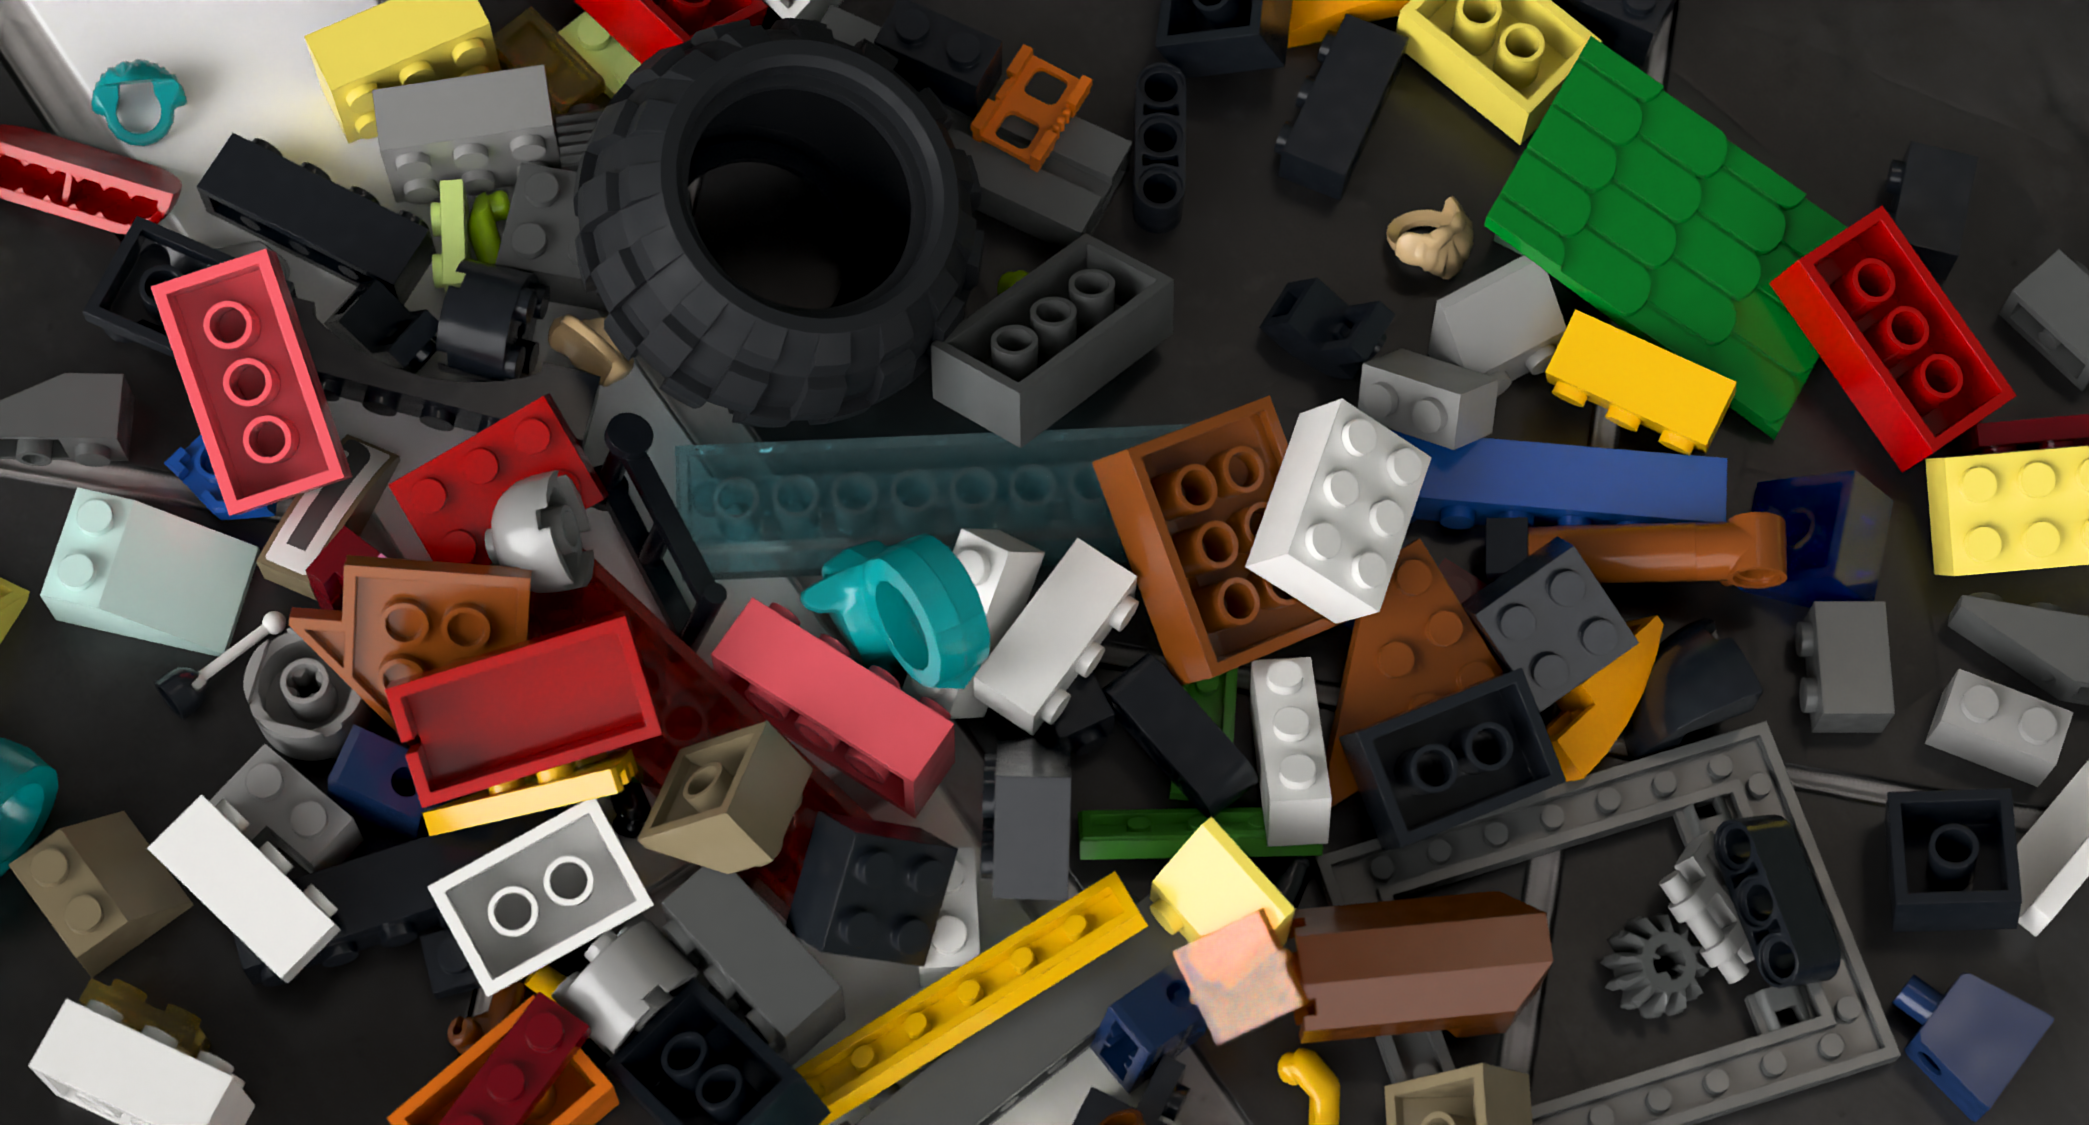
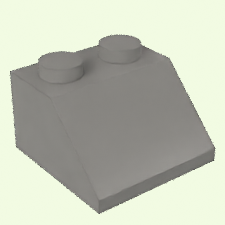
(1500, 323)

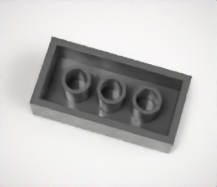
(1052, 339)

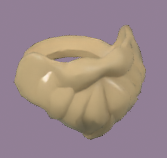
(1441, 250)
(589, 348)

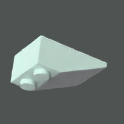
(148, 574)

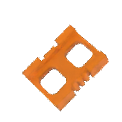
(1013, 100)

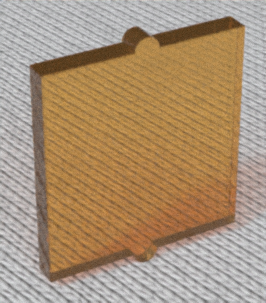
(1240, 976)

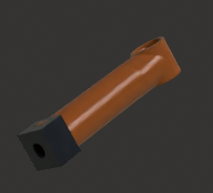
(1738, 552)

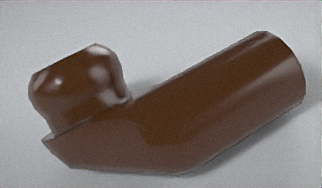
(467, 1031)

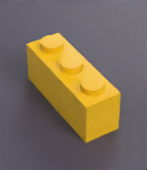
(1639, 384)

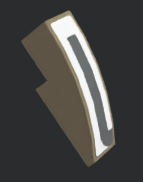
(321, 513)

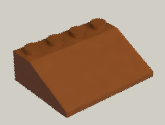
(1188, 526)

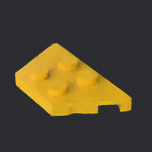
(552, 788)

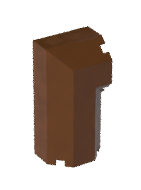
(1418, 965)

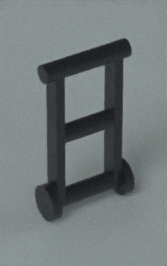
(628, 442)

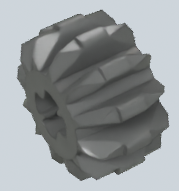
(1634, 972)

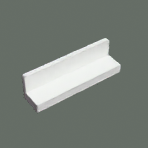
(2055, 855)

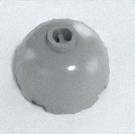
(540, 530)

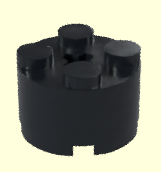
(491, 322)

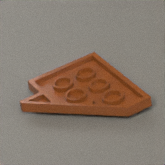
(413, 619)
(1404, 656)

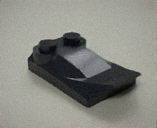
(146, 257)

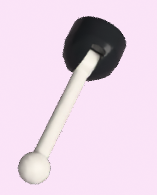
(186, 688)

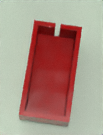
(524, 708)

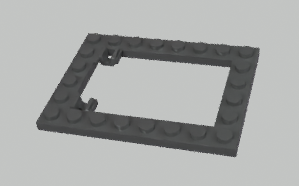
(1741, 776)

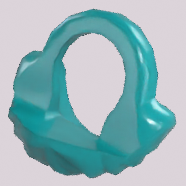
(166, 89)

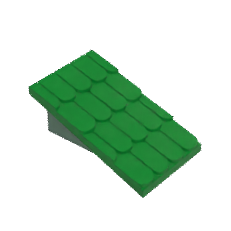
(1666, 229)

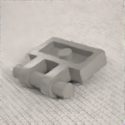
(1704, 903)

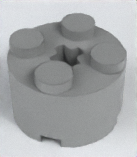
(295, 725)
(625, 982)

